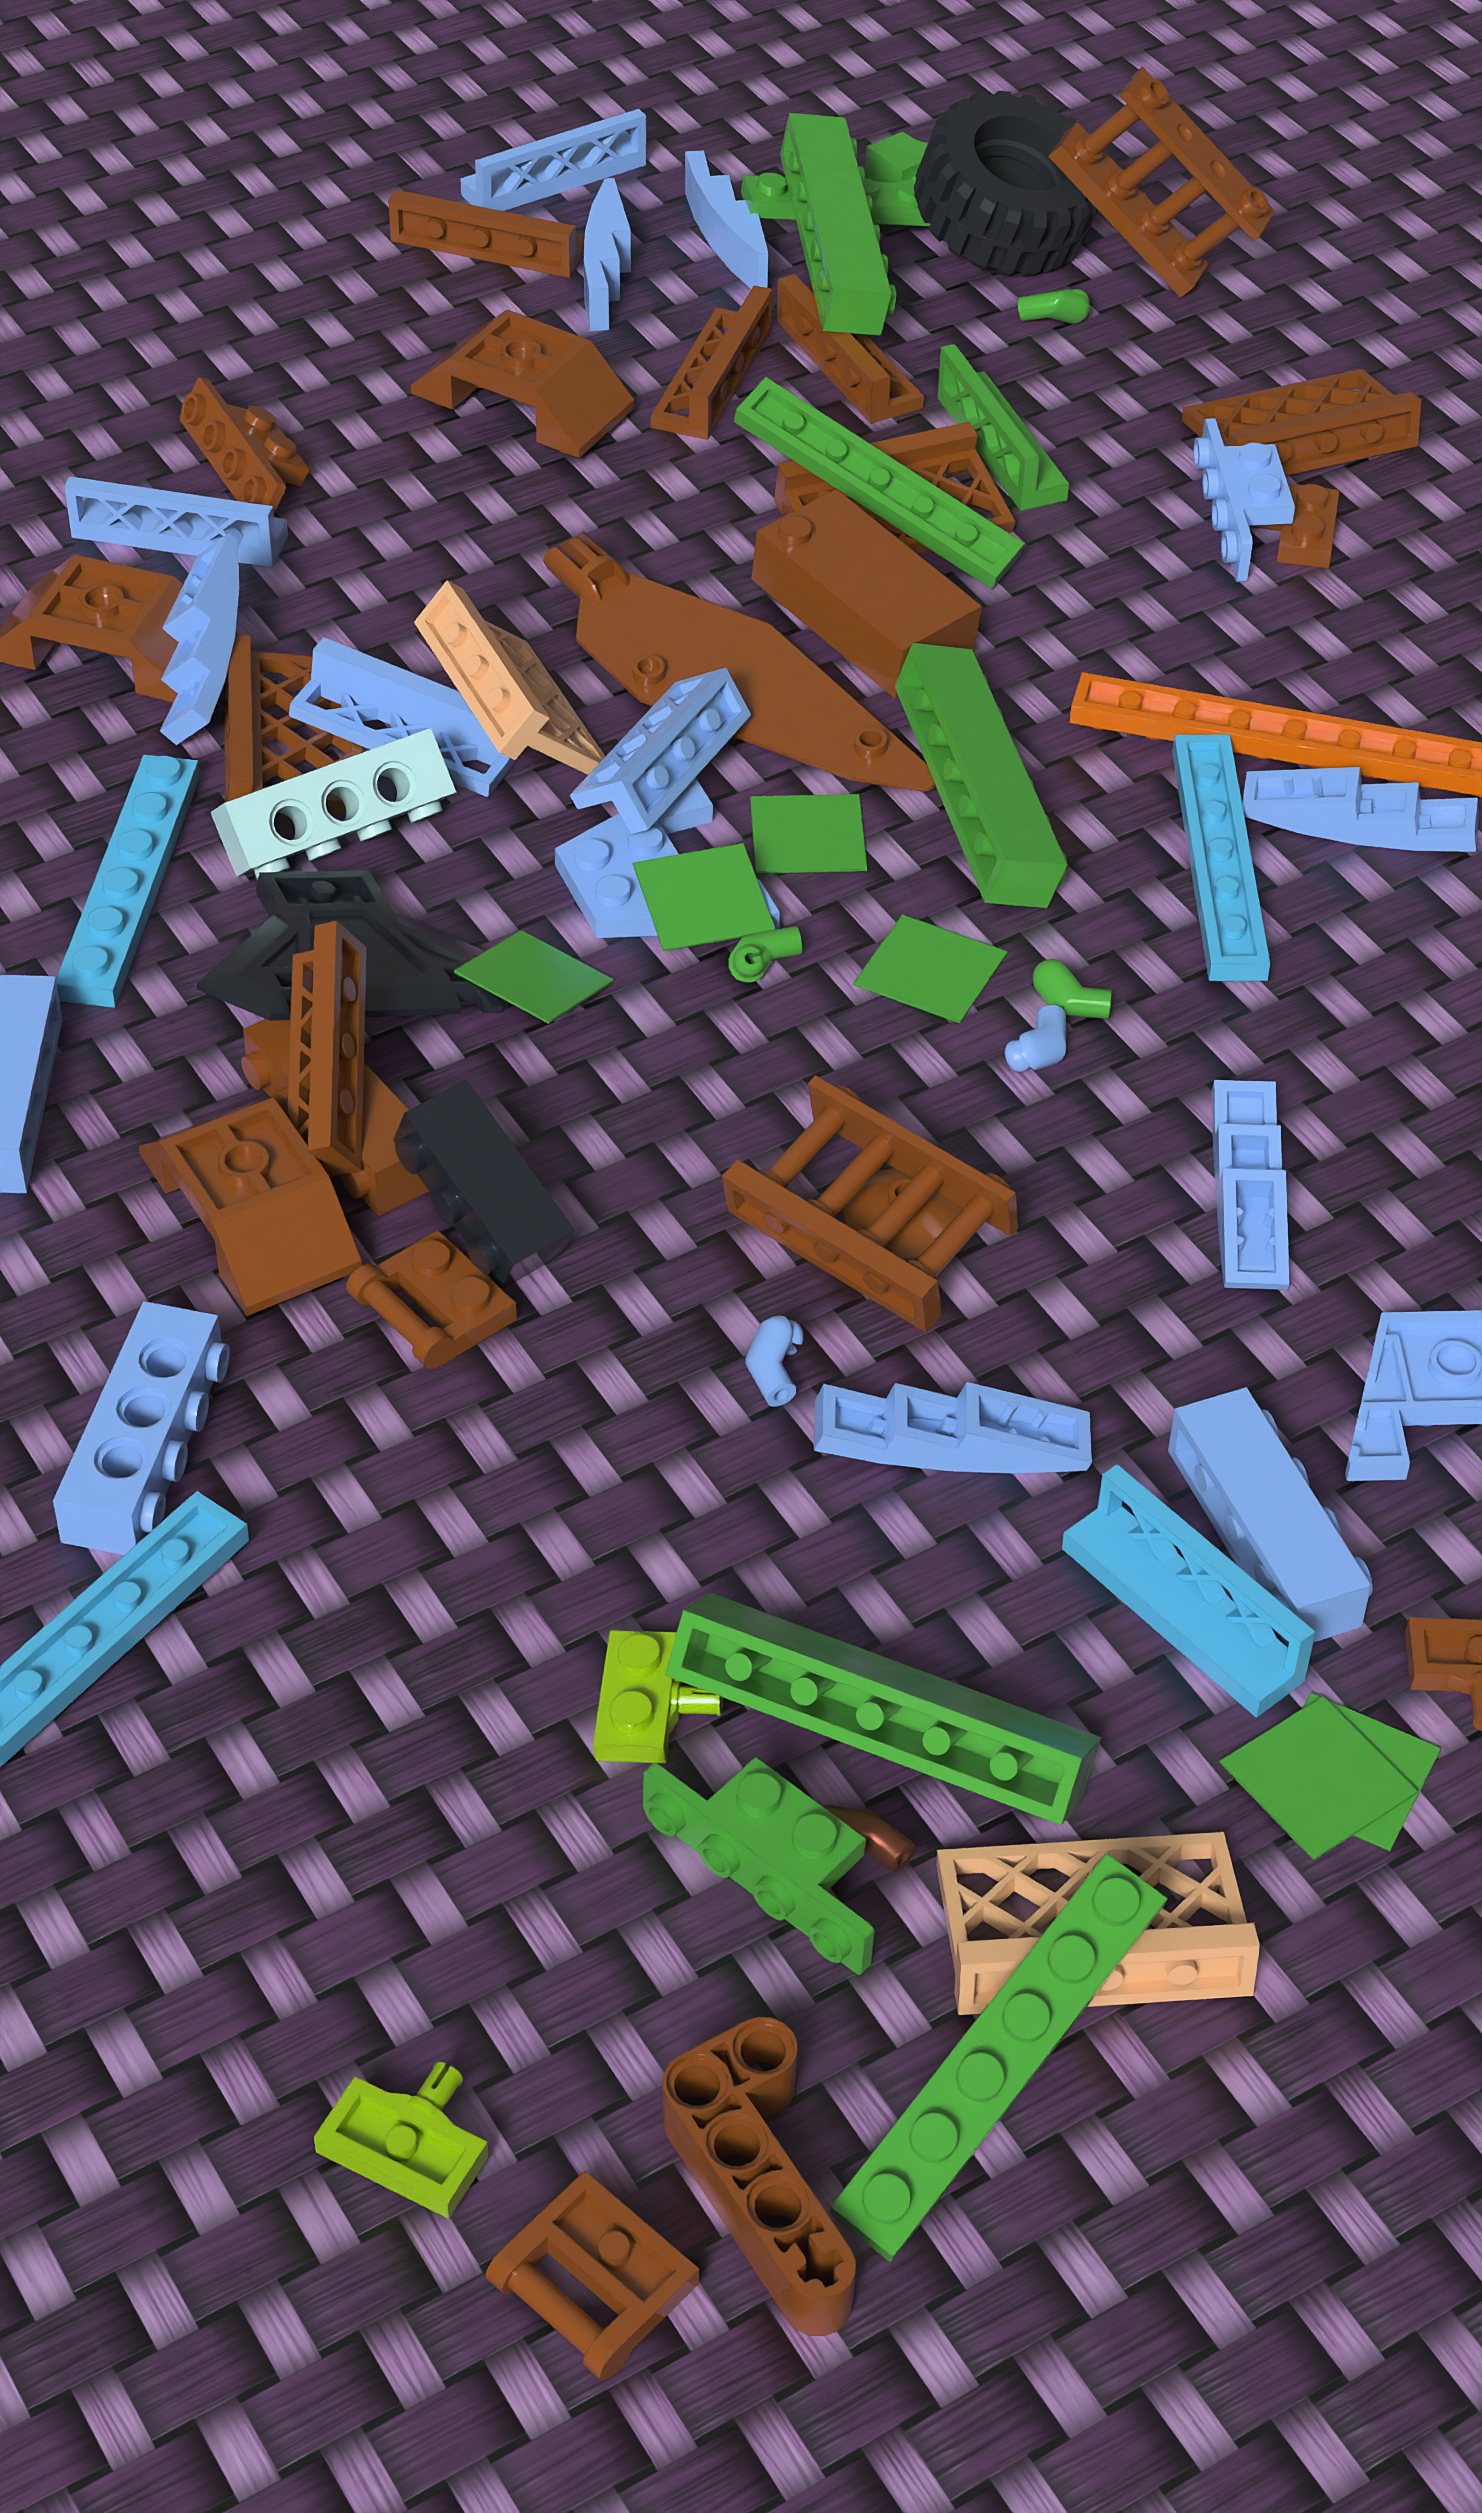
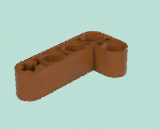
(768, 2185)

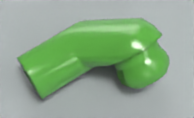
(1061, 305)
(758, 950)
(1060, 988)

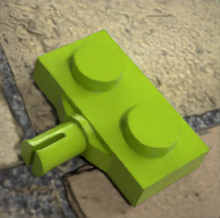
(640, 1701)
(405, 2140)

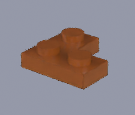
(1311, 534)

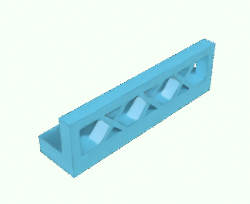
(1186, 1596)

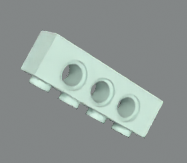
(410, 763)

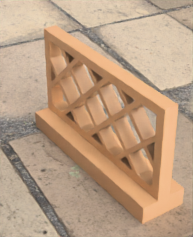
(504, 683)
(1164, 1963)

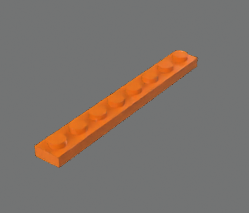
(1280, 733)

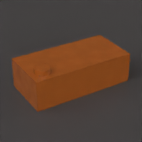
(860, 587)

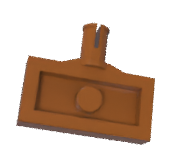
(1446, 1657)

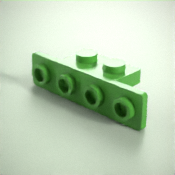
(774, 1847)

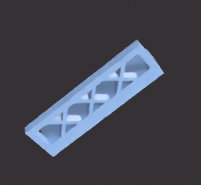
(558, 163)
(172, 520)
(406, 701)
(666, 749)

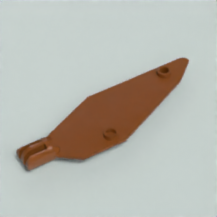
(661, 636)

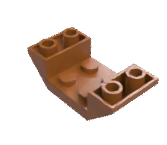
(537, 366)
(97, 609)
(260, 1200)

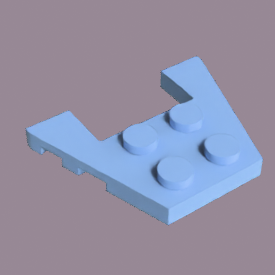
(601, 870)
(1419, 1374)

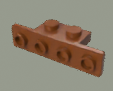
(242, 446)

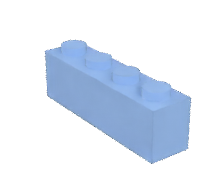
(28, 1049)
(1268, 1511)

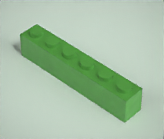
(836, 225)
(980, 777)
(884, 1707)

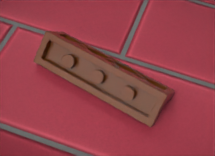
(485, 233)
(846, 358)
(722, 374)
(336, 1049)

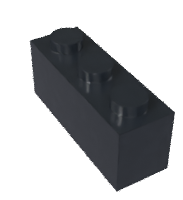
(482, 1185)

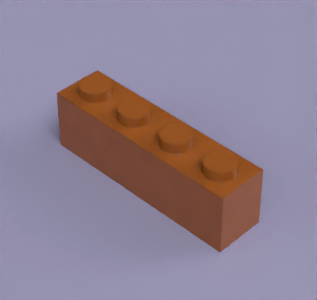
(382, 1178)

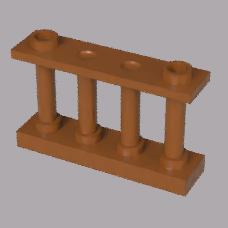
(1131, 211)
(860, 1255)

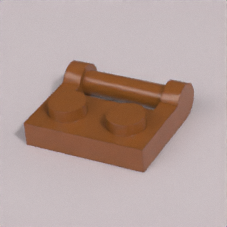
(444, 1287)
(609, 2254)

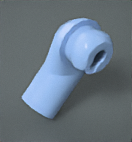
(1040, 1046)
(766, 1355)

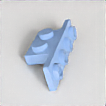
(1244, 490)

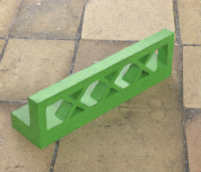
(1002, 436)

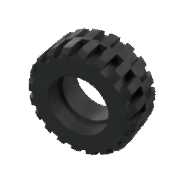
(978, 212)

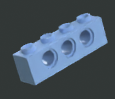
(141, 1429)

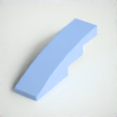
(726, 222)
(605, 254)
(205, 628)
(1342, 809)
(1250, 1185)
(970, 1433)

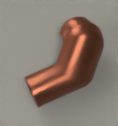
(882, 1839)

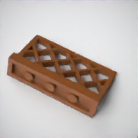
(1334, 423)
(930, 454)
(246, 716)

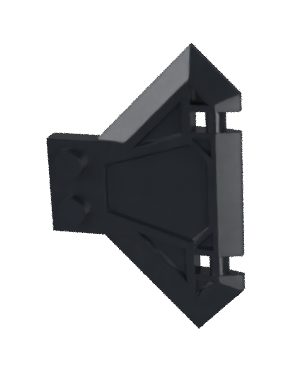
(405, 961)

